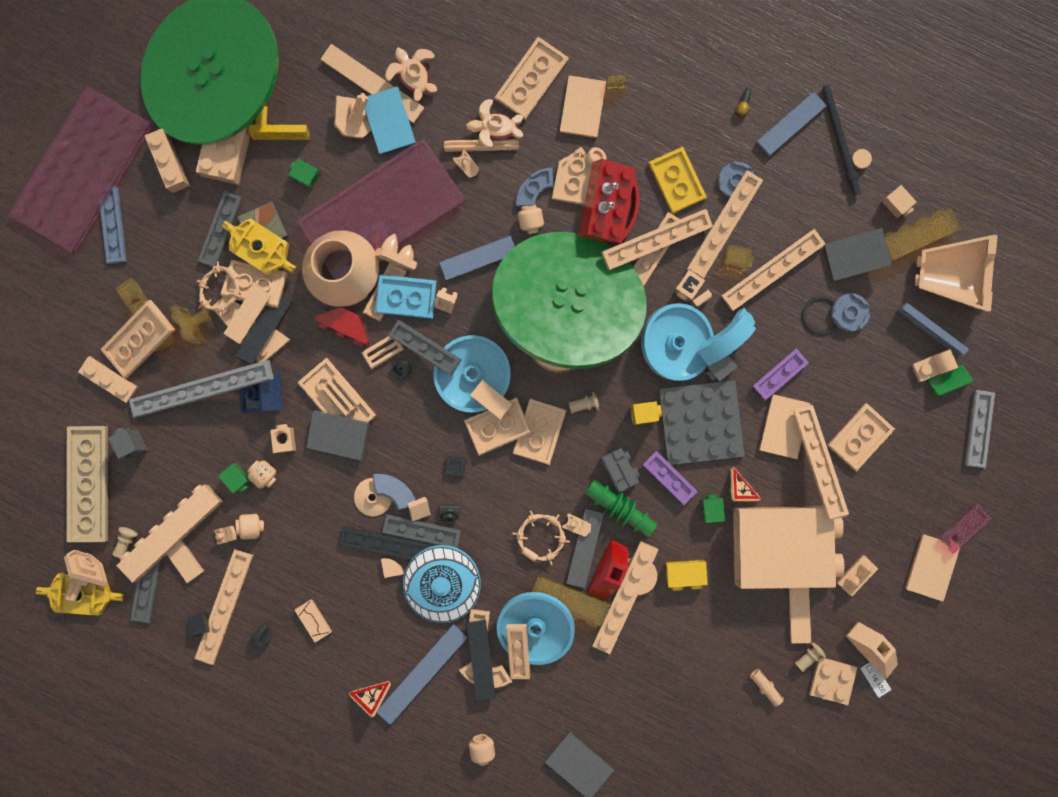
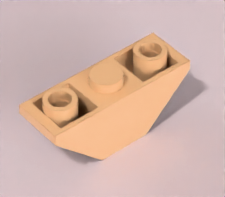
(874, 648)

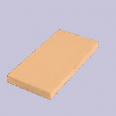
(531, 78)
(137, 339)
(320, 375)

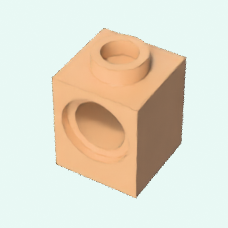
(277, 446)

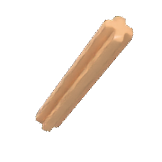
(475, 145)

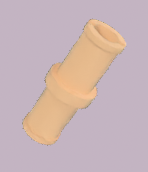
(766, 687)

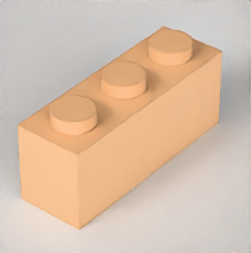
(167, 160)

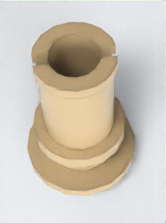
(585, 403)
(124, 540)
(810, 657)

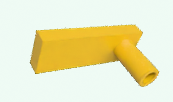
(262, 131)

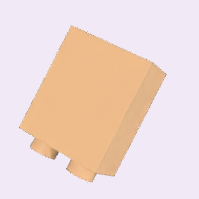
(786, 547)

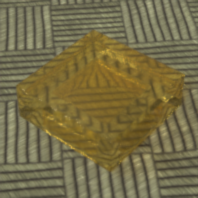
(618, 81)

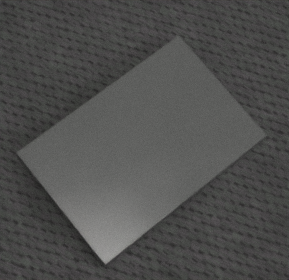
(858, 254)
(338, 435)
(579, 765)

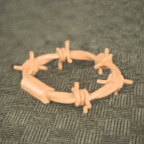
(236, 293)
(528, 553)

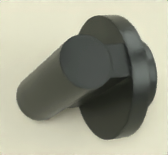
(449, 513)
(261, 636)

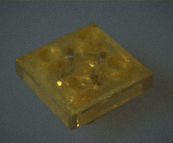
(189, 323)

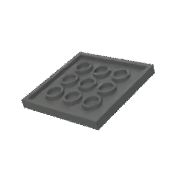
(701, 422)

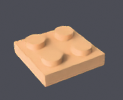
(833, 680)

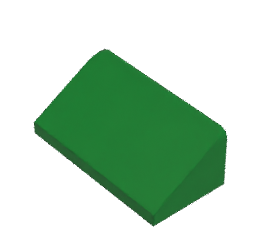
(949, 381)

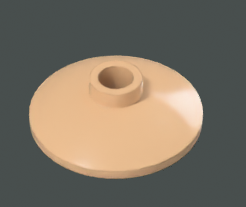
(365, 505)

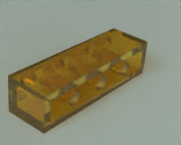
(922, 233)
(579, 603)

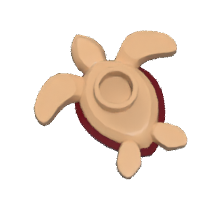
(412, 72)
(494, 125)

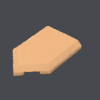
(572, 178)

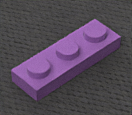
(780, 374)
(669, 478)

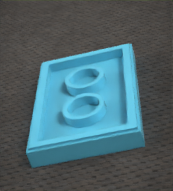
(389, 120)
(405, 296)

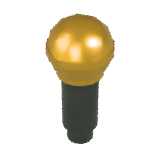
(743, 108)

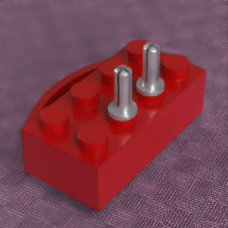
(609, 202)

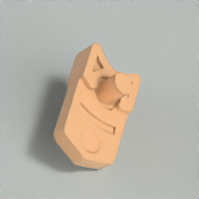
(466, 164)
(577, 525)
(225, 534)

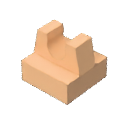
(445, 301)

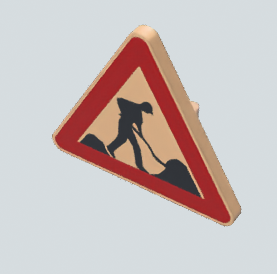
(741, 489)
(370, 697)

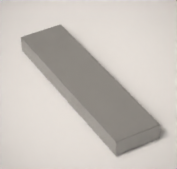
(979, 429)

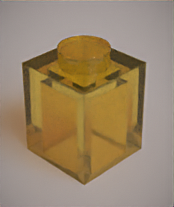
(738, 258)

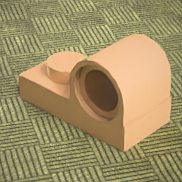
(934, 365)

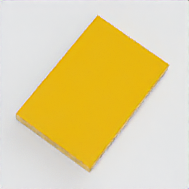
(677, 180)

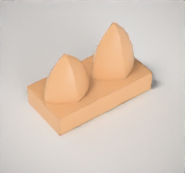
(389, 253)
(857, 575)

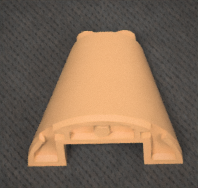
(960, 271)

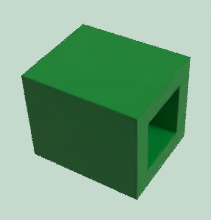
(304, 173)
(235, 478)
(712, 509)

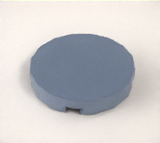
(731, 176)
(850, 312)

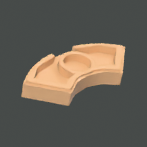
(500, 675)

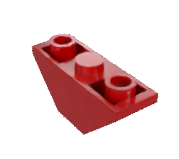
(345, 323)
(610, 571)

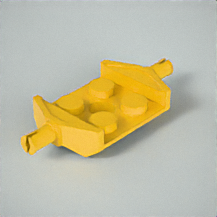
(271, 255)
(93, 600)

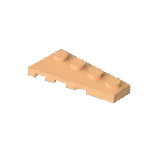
(276, 342)

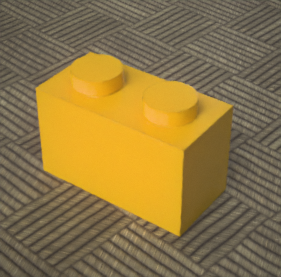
(645, 413)
(686, 574)

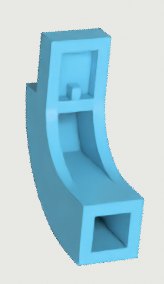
(729, 339)

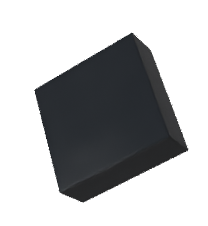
(455, 466)
(198, 625)

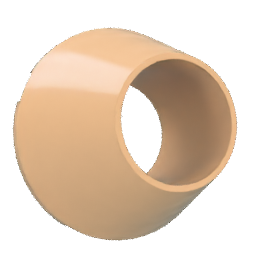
(355, 284)

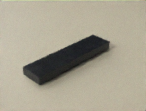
(262, 332)
(481, 659)

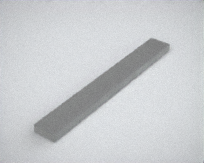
(201, 389)

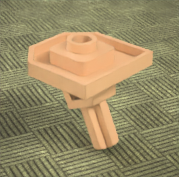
(351, 116)
(82, 569)

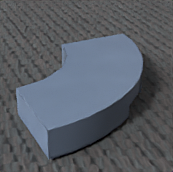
(534, 186)
(393, 489)

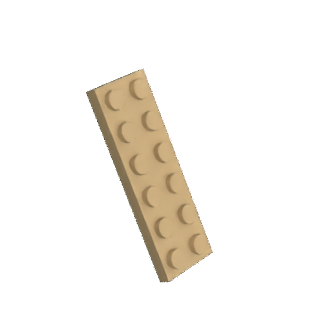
(87, 484)

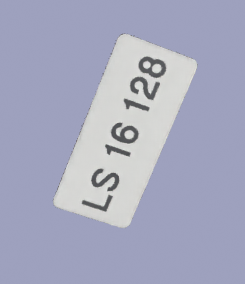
(875, 679)

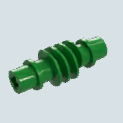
(621, 508)

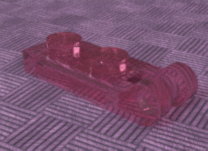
(965, 528)

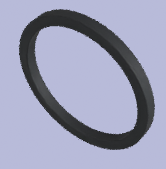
(804, 315)

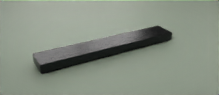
(381, 543)

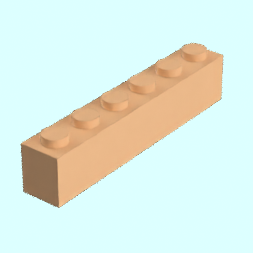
(170, 532)

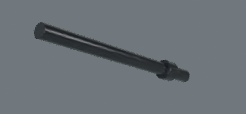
(851, 175)

